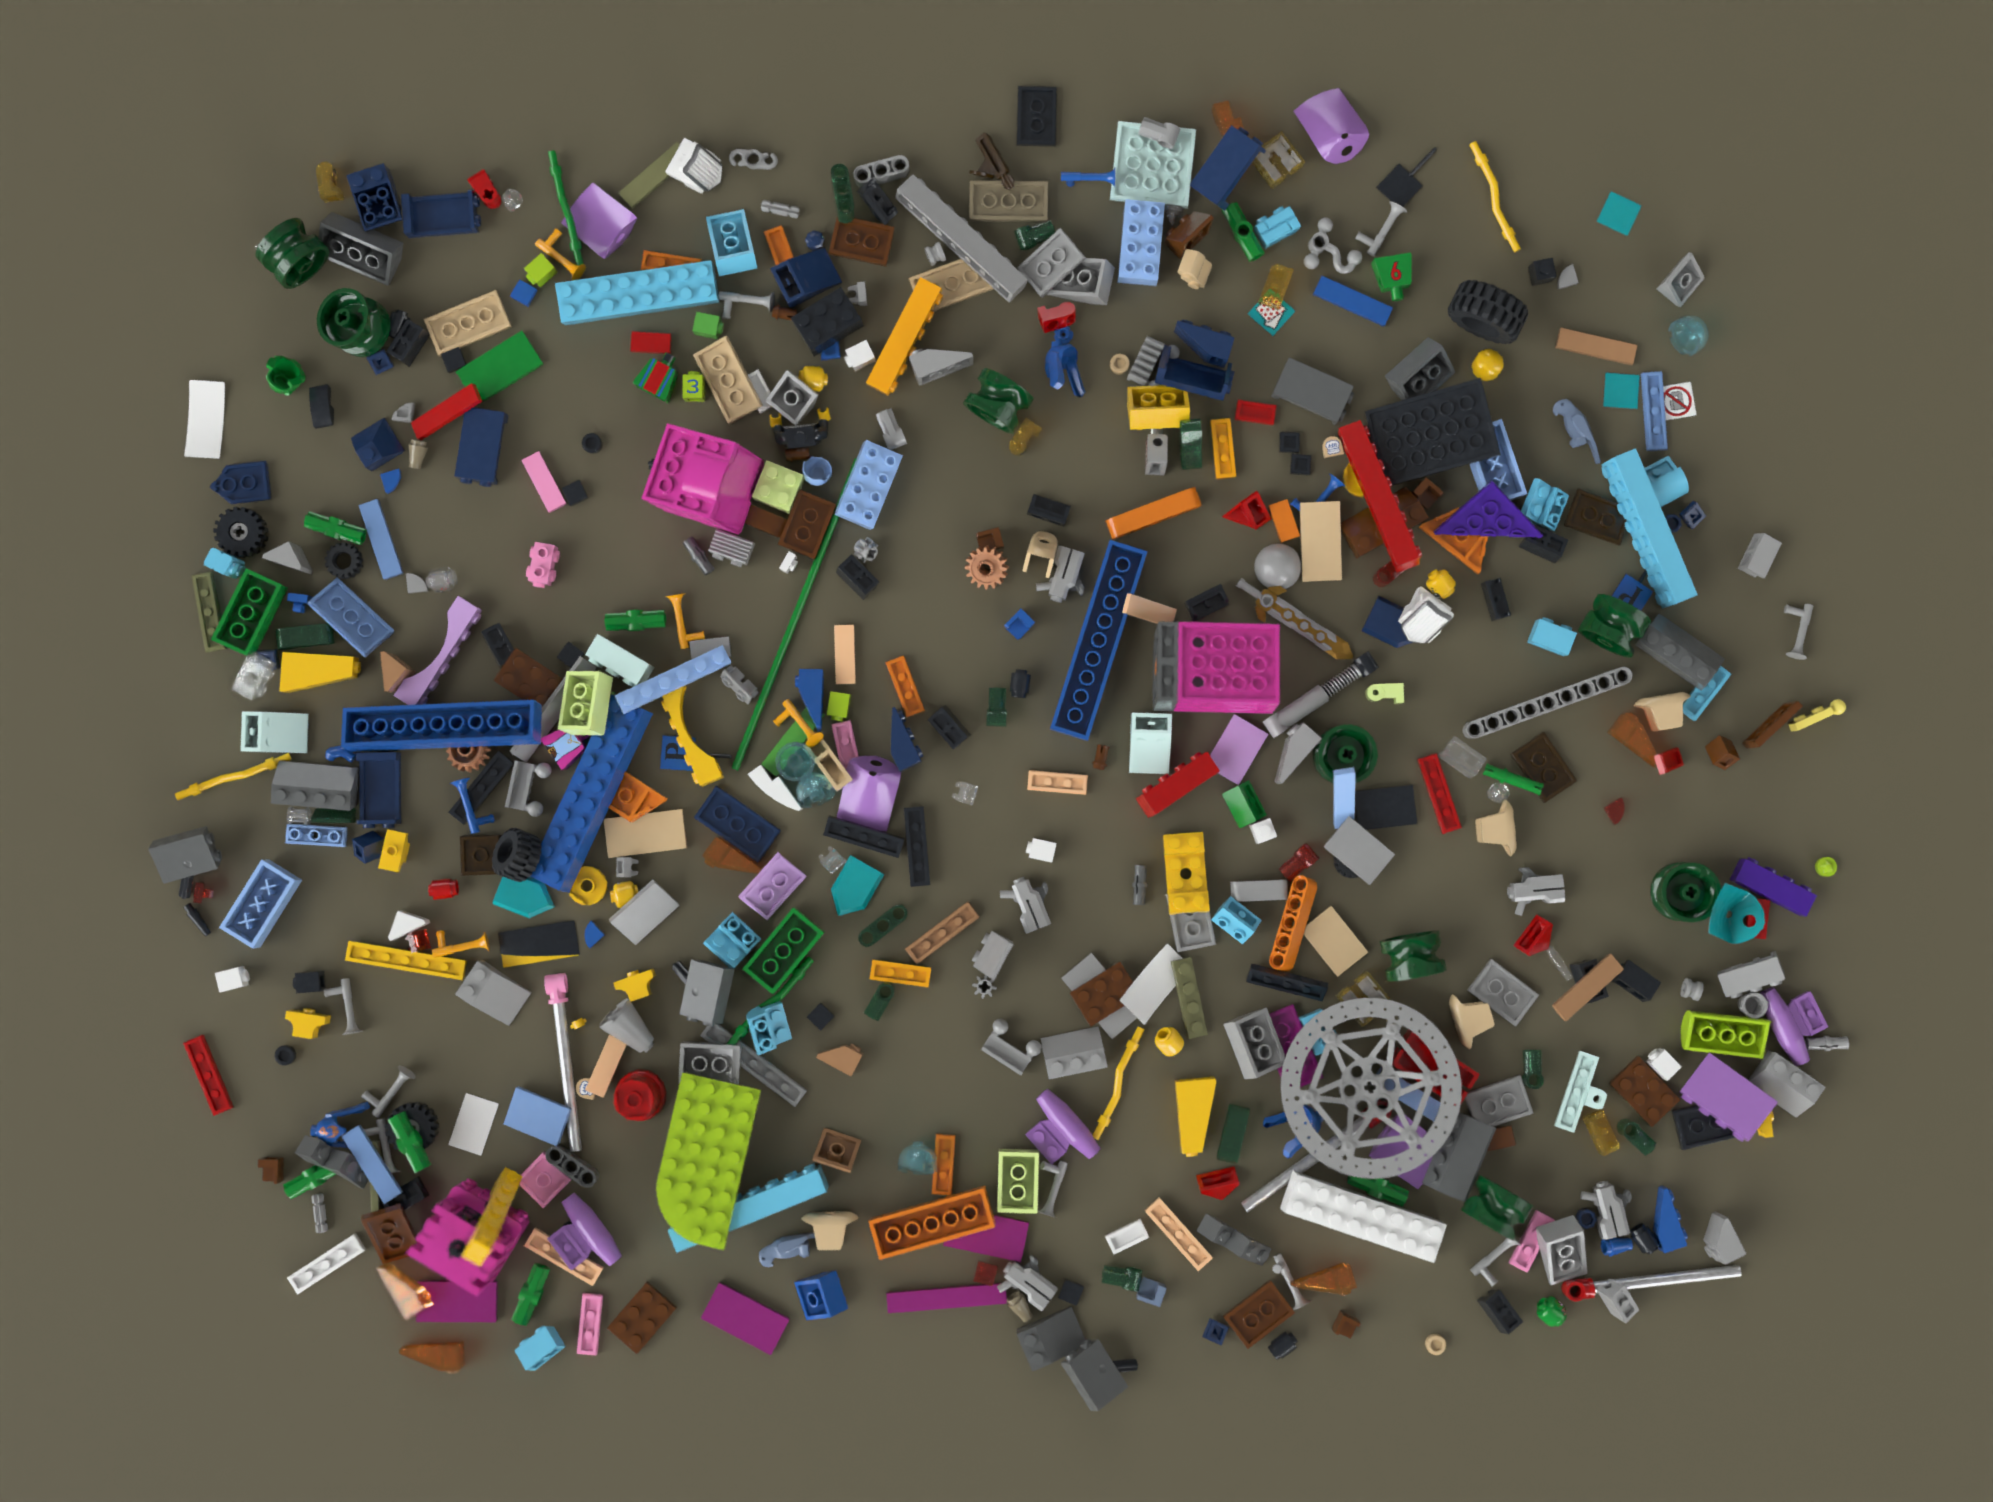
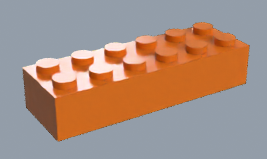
(932, 1222)

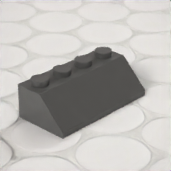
(360, 251)
(1680, 652)
(315, 785)
(1459, 1158)

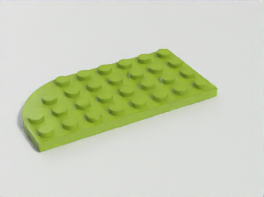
(705, 1157)

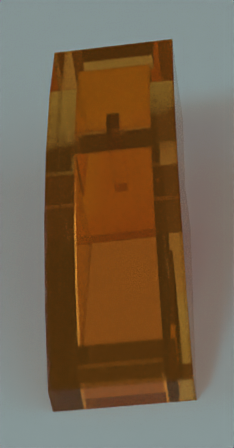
(1223, 117)

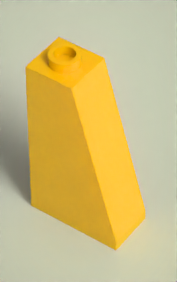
(308, 671)
(1193, 1108)

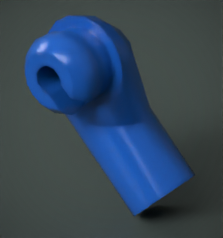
(338, 751)

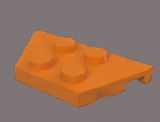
(1467, 549)
(635, 798)

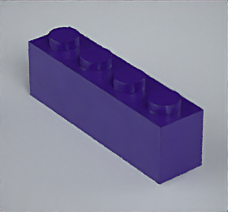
(1773, 887)

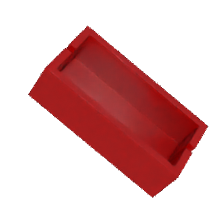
(1405, 1063)

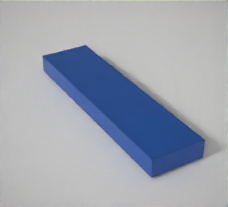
(1352, 301)

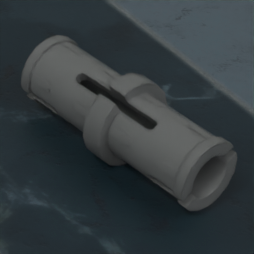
(698, 556)
(1140, 885)

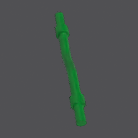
(556, 172)
(798, 974)

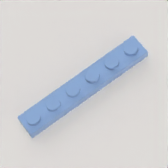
(673, 679)

